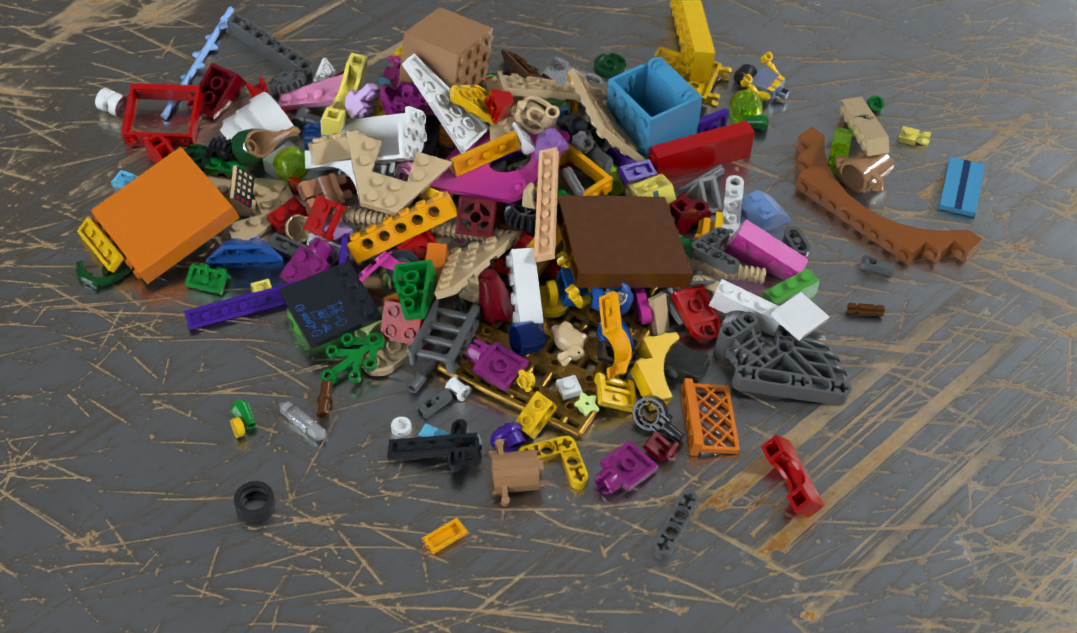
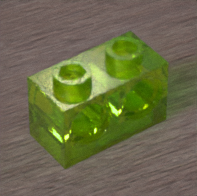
(840, 144)

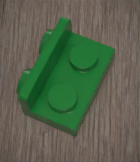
(207, 279)

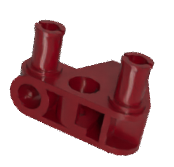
(688, 213)

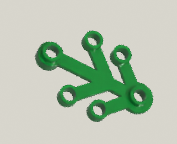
(354, 356)

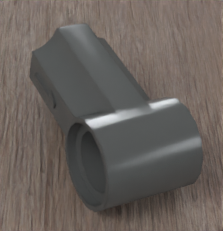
(303, 117)

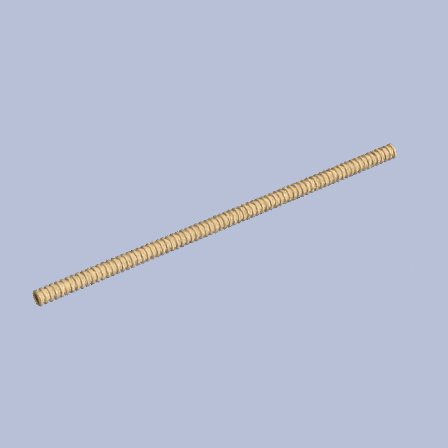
(445, 228)

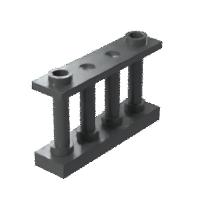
(458, 346)

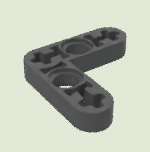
(707, 251)

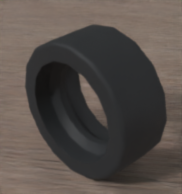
(259, 514)

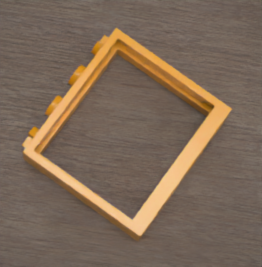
(603, 179)

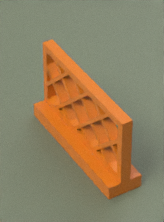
(693, 422)

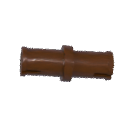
(324, 399)

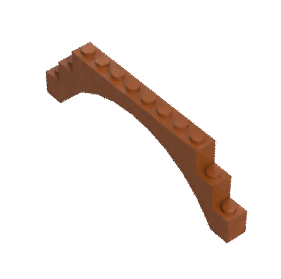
(899, 239)

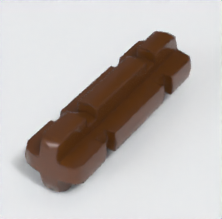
(865, 309)

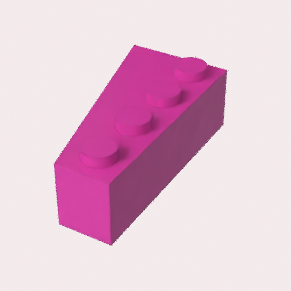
(763, 250)

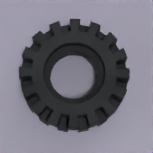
(223, 145)

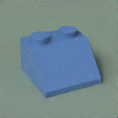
(764, 211)

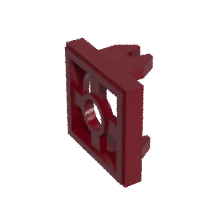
(461, 215)

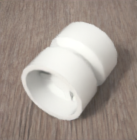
(111, 102)

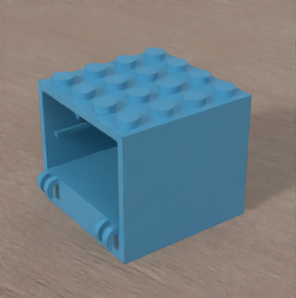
(653, 104)

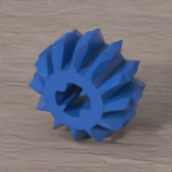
(310, 132)

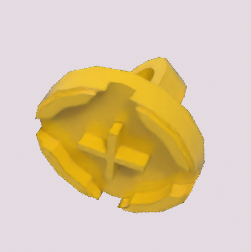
(551, 301)

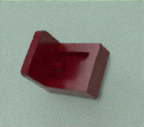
(660, 448)

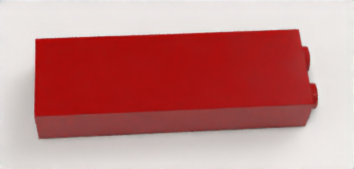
(702, 150)

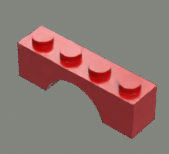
(802, 494)

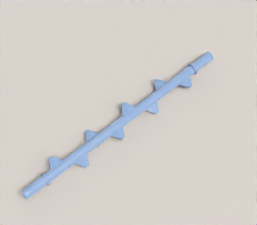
(200, 56)

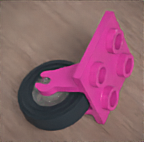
(388, 261)

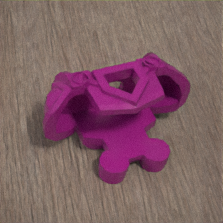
(405, 94)

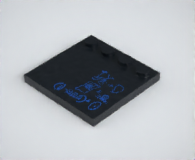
(330, 304)

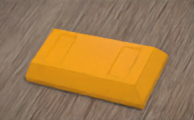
(444, 535)

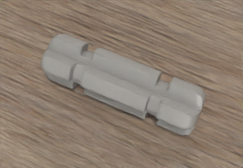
(573, 181)

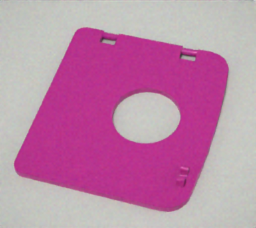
(490, 184)

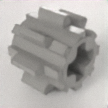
(583, 142)

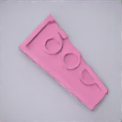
(312, 95)

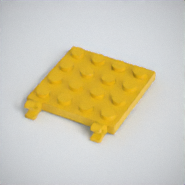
(675, 60)

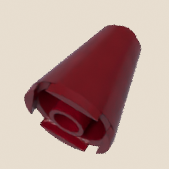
(494, 297)

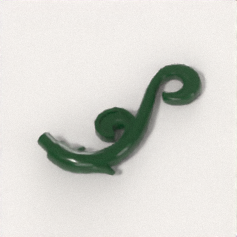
(87, 278)

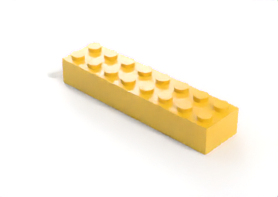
(694, 38)

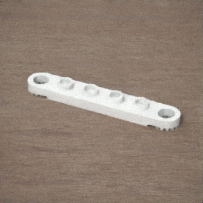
(732, 205)

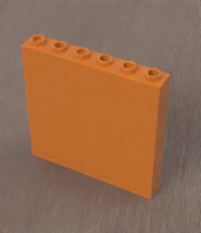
(164, 215)

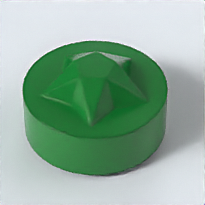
(875, 103)

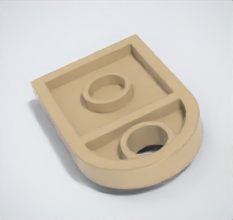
(388, 358)

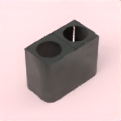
(685, 363)

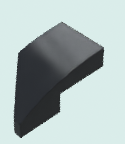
(606, 354)

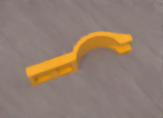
(615, 334)

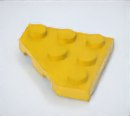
(471, 99)

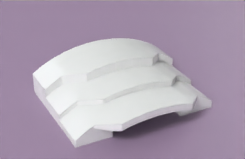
(259, 114)

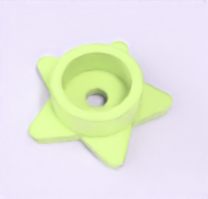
(586, 409)

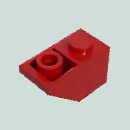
(499, 104)

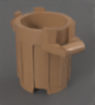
(864, 171)

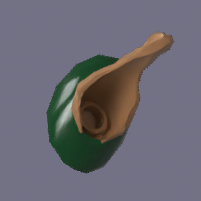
(255, 144)

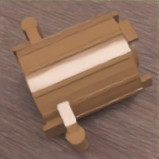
(514, 471)

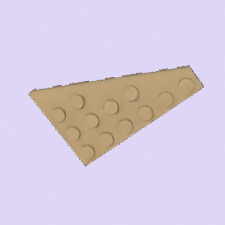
(603, 118)
(505, 126)
(469, 262)

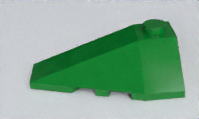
(415, 287)

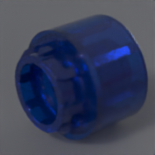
(526, 337)

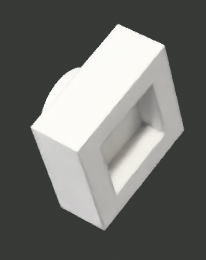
(568, 387)

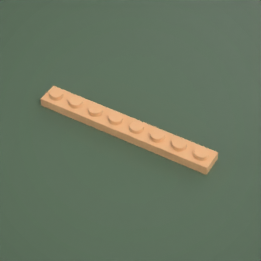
(546, 205)

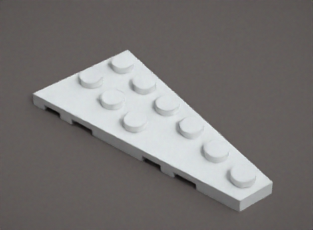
(459, 124)

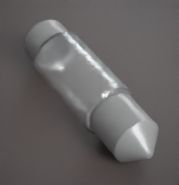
(302, 420)

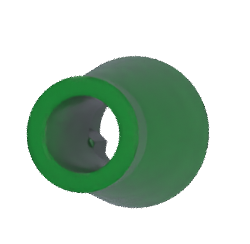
(758, 122)
(242, 410)

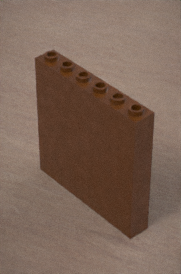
(622, 242)

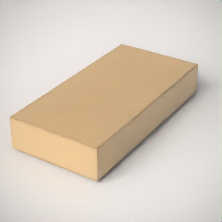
(659, 314)

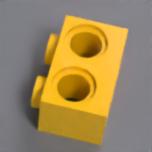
(536, 415)

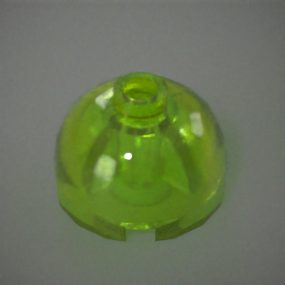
(745, 104)
(290, 163)

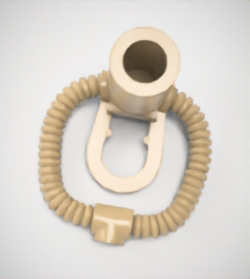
(549, 116)

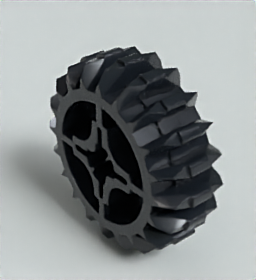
(520, 217)

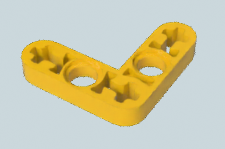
(564, 455)

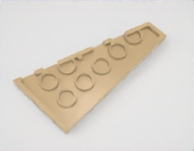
(541, 88)

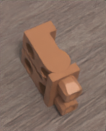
(325, 186)

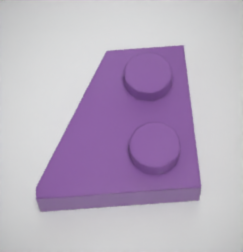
(550, 139)

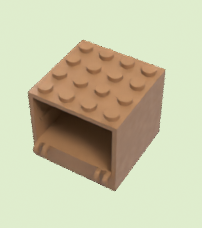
(451, 47)

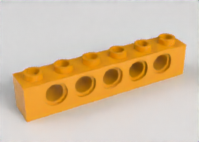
(363, 251)

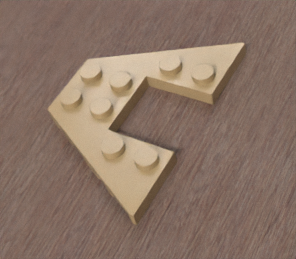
(384, 192)
(269, 196)

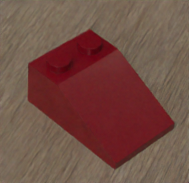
(219, 90)

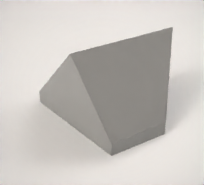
(706, 190)

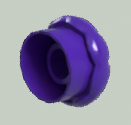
(511, 435)

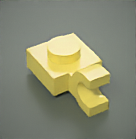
(912, 136)

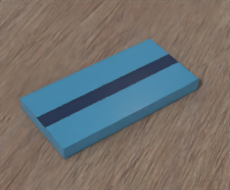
(962, 186)

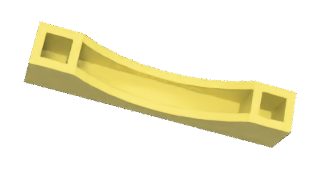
(336, 114)

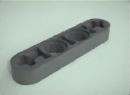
(673, 523)

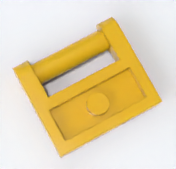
(614, 397)

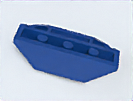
(244, 253)

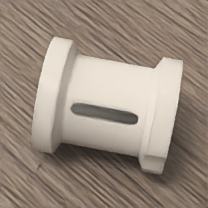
(458, 388)

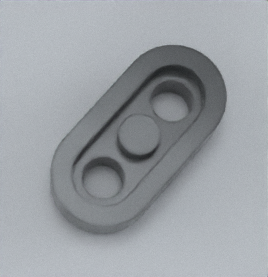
(799, 242)

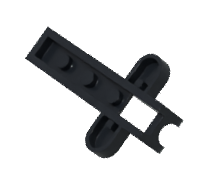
(459, 447)

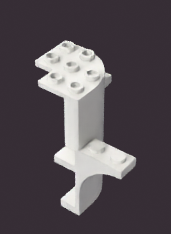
(400, 136)

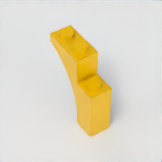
(649, 370)

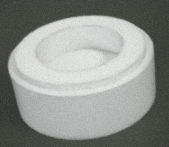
(401, 426)

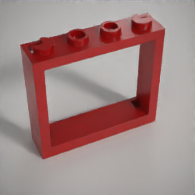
(161, 92)

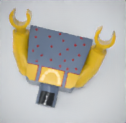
(767, 82)

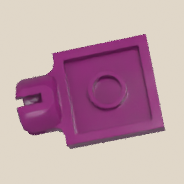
(307, 261)
(496, 363)
(624, 469)

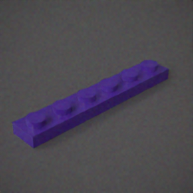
(234, 307)

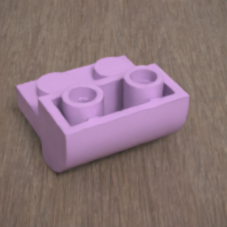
(360, 103)

